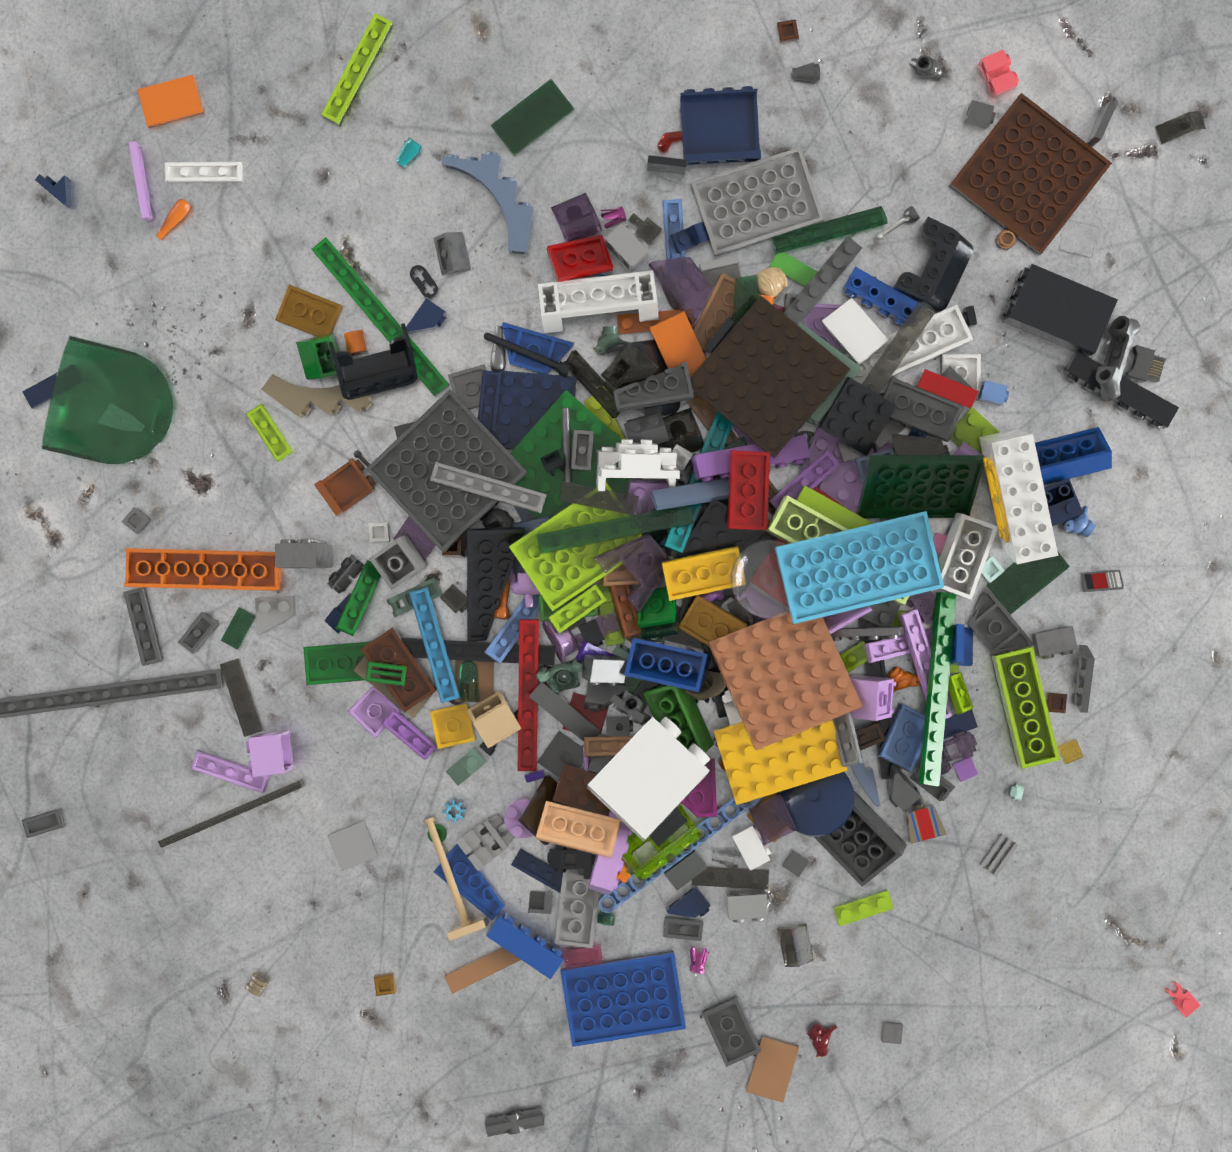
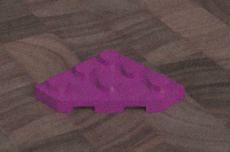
(702, 798)

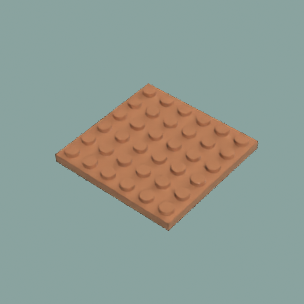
(784, 677)

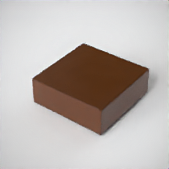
(787, 31)
(1056, 702)

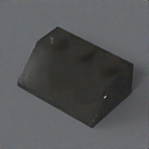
(682, 430)

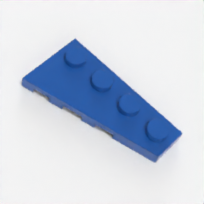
(472, 883)

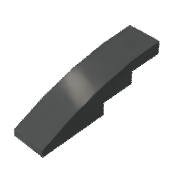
(563, 712)

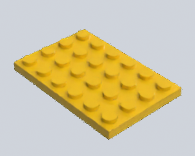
(780, 765)

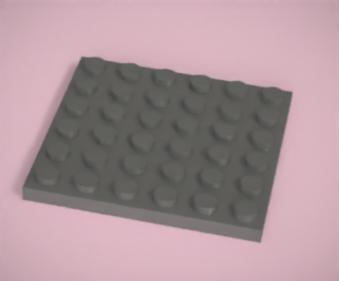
(451, 437)

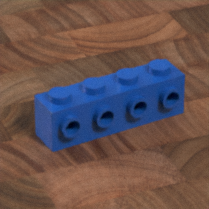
(879, 295)

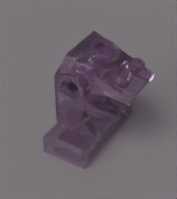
(966, 745)

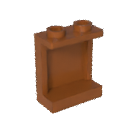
(345, 487)

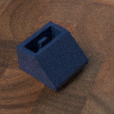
(1062, 502)

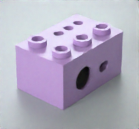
(269, 753)

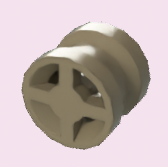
(256, 984)

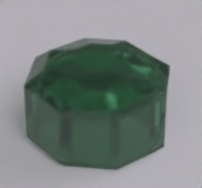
(606, 918)

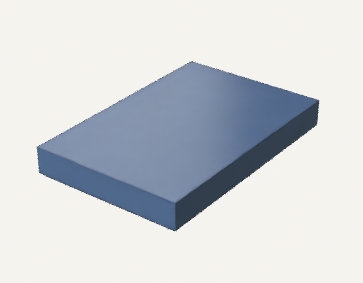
(904, 738)

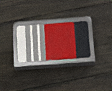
(1102, 581)

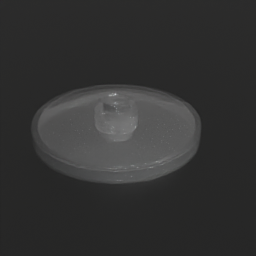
(758, 581)

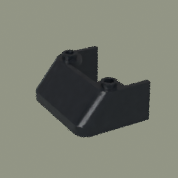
(651, 350)
(376, 371)

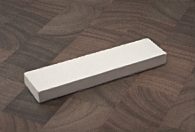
(202, 172)

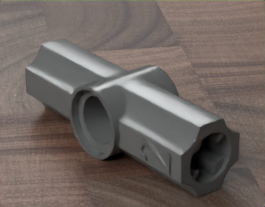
(514, 1122)

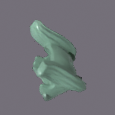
(555, 673)

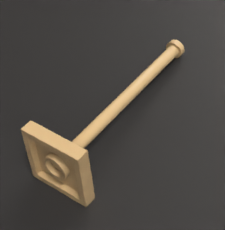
(467, 925)

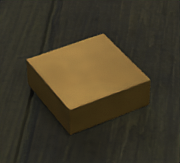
(384, 984)

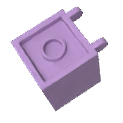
(875, 697)

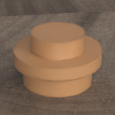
(1006, 239)

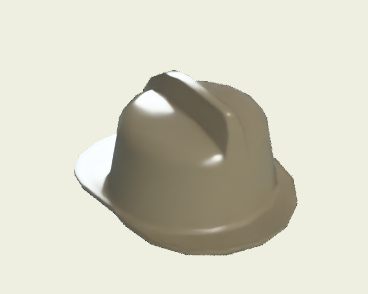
(712, 686)

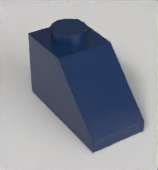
(426, 318)
(690, 904)

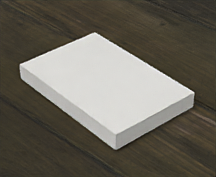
(855, 331)

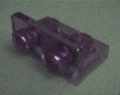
(925, 604)

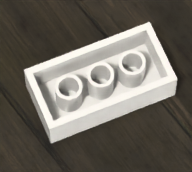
(965, 554)

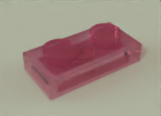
(582, 957)

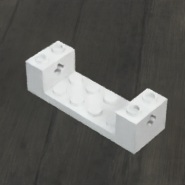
(598, 296)

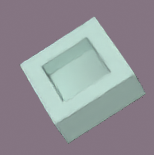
(991, 569)

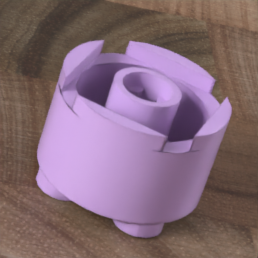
(513, 815)

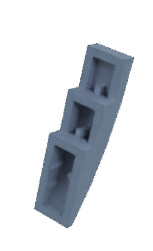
(867, 781)

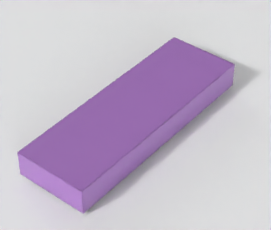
(409, 734)

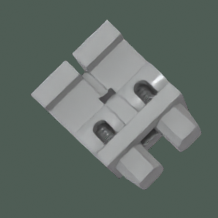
(484, 853)

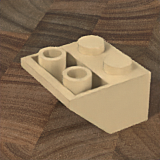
(494, 719)

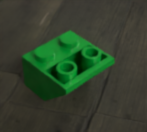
(317, 357)

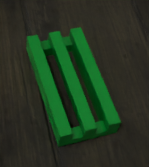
(388, 673)

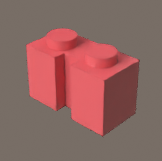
(998, 73)

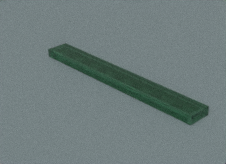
(614, 529)

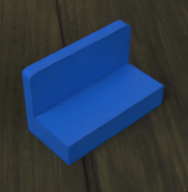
(962, 646)

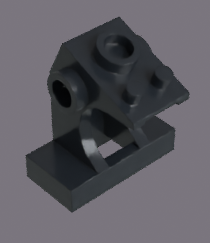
(556, 860)

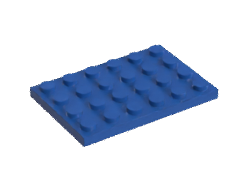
(623, 999)

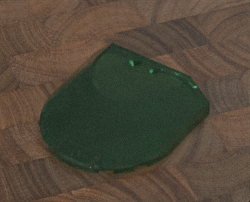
(106, 404)

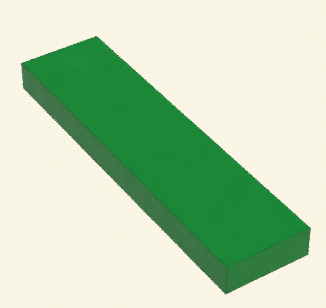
(359, 599)

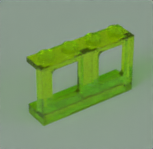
(665, 850)

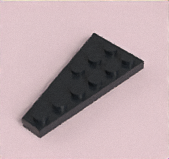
(487, 575)

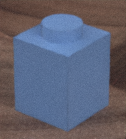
(993, 393)

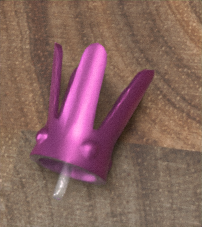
(617, 213)
(698, 961)

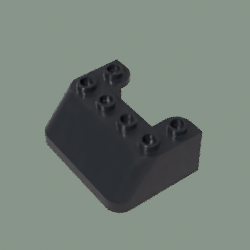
(942, 269)

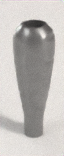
(498, 353)

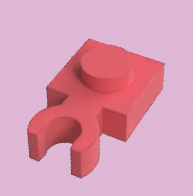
(1184, 1001)

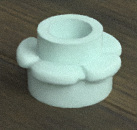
(1017, 792)

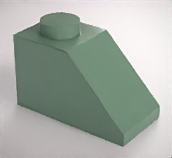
(466, 766)

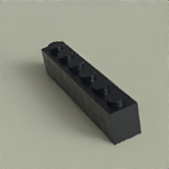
(1133, 396)

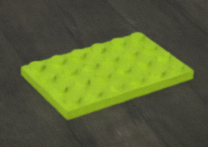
(568, 571)

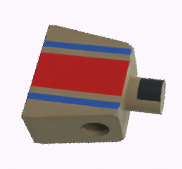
(923, 822)

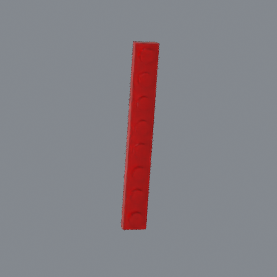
(527, 683)

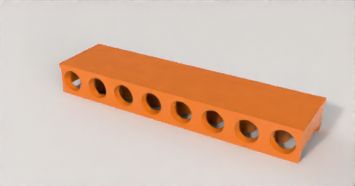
(201, 569)

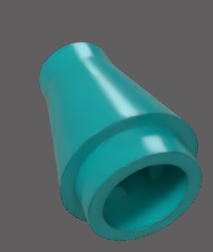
(408, 151)

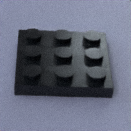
(857, 416)

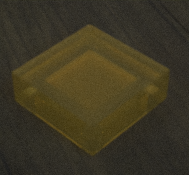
(1070, 751)

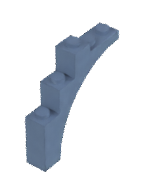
(504, 190)

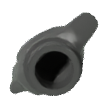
(927, 66)

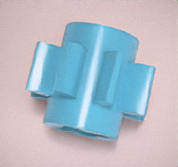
(450, 814)

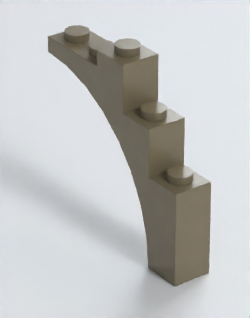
(300, 398)

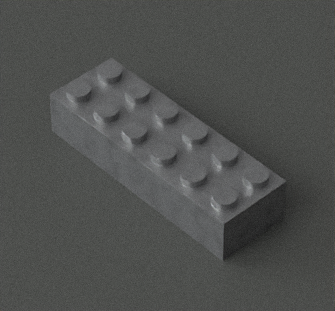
(303, 554)

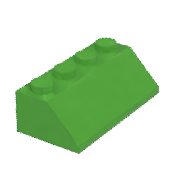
(682, 711)

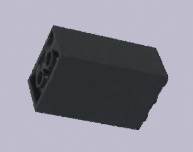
(1059, 310)

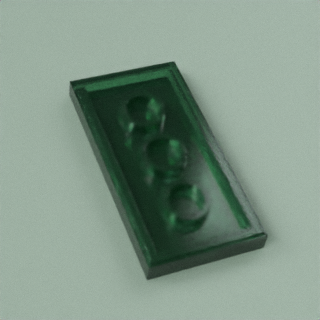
(532, 117)
(1025, 580)

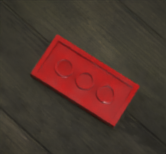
(748, 490)

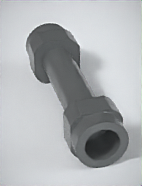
(684, 476)

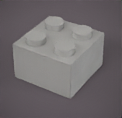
(627, 247)
(398, 561)
(746, 905)

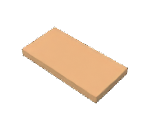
(578, 829)

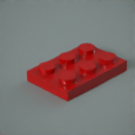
(579, 258)

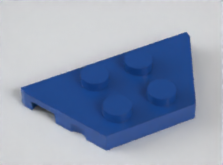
(537, 342)

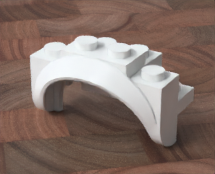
(636, 461)

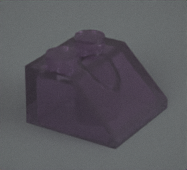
(576, 218)

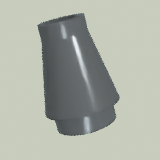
(807, 72)

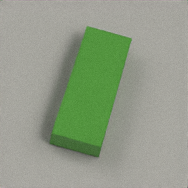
(793, 268)

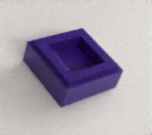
(536, 775)

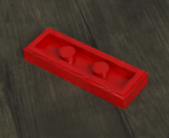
(947, 388)

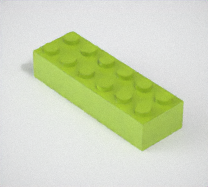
(1025, 707)

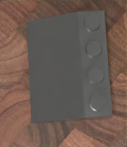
(863, 843)

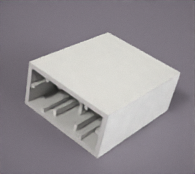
(650, 777)

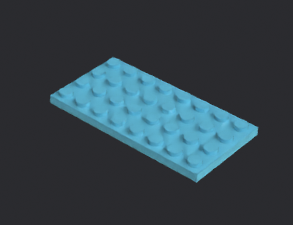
(859, 567)

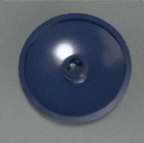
(820, 805)

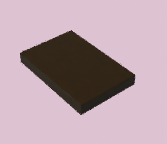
(532, 815)

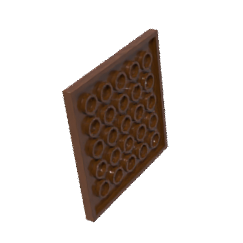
(1030, 173)

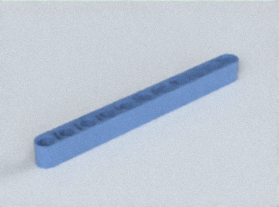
(709, 832)

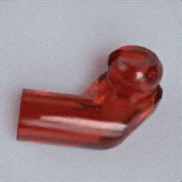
(667, 139)

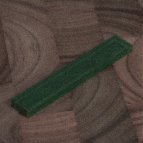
(829, 229)

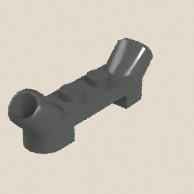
(1110, 373)

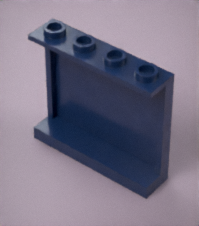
(720, 126)

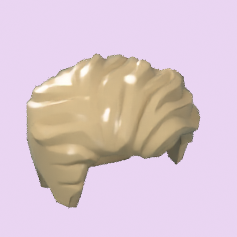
(771, 281)

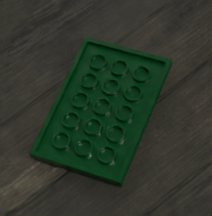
(920, 483)

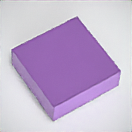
(965, 769)

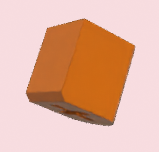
(356, 342)

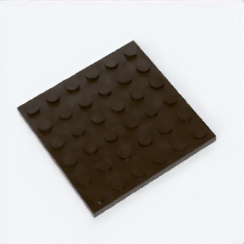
(768, 376)

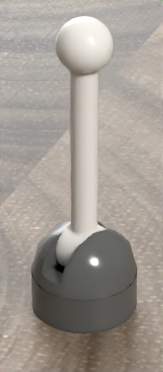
(910, 216)

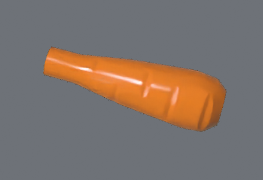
(175, 215)

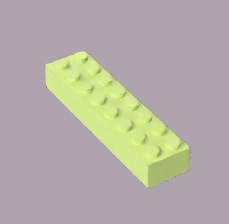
(797, 522)

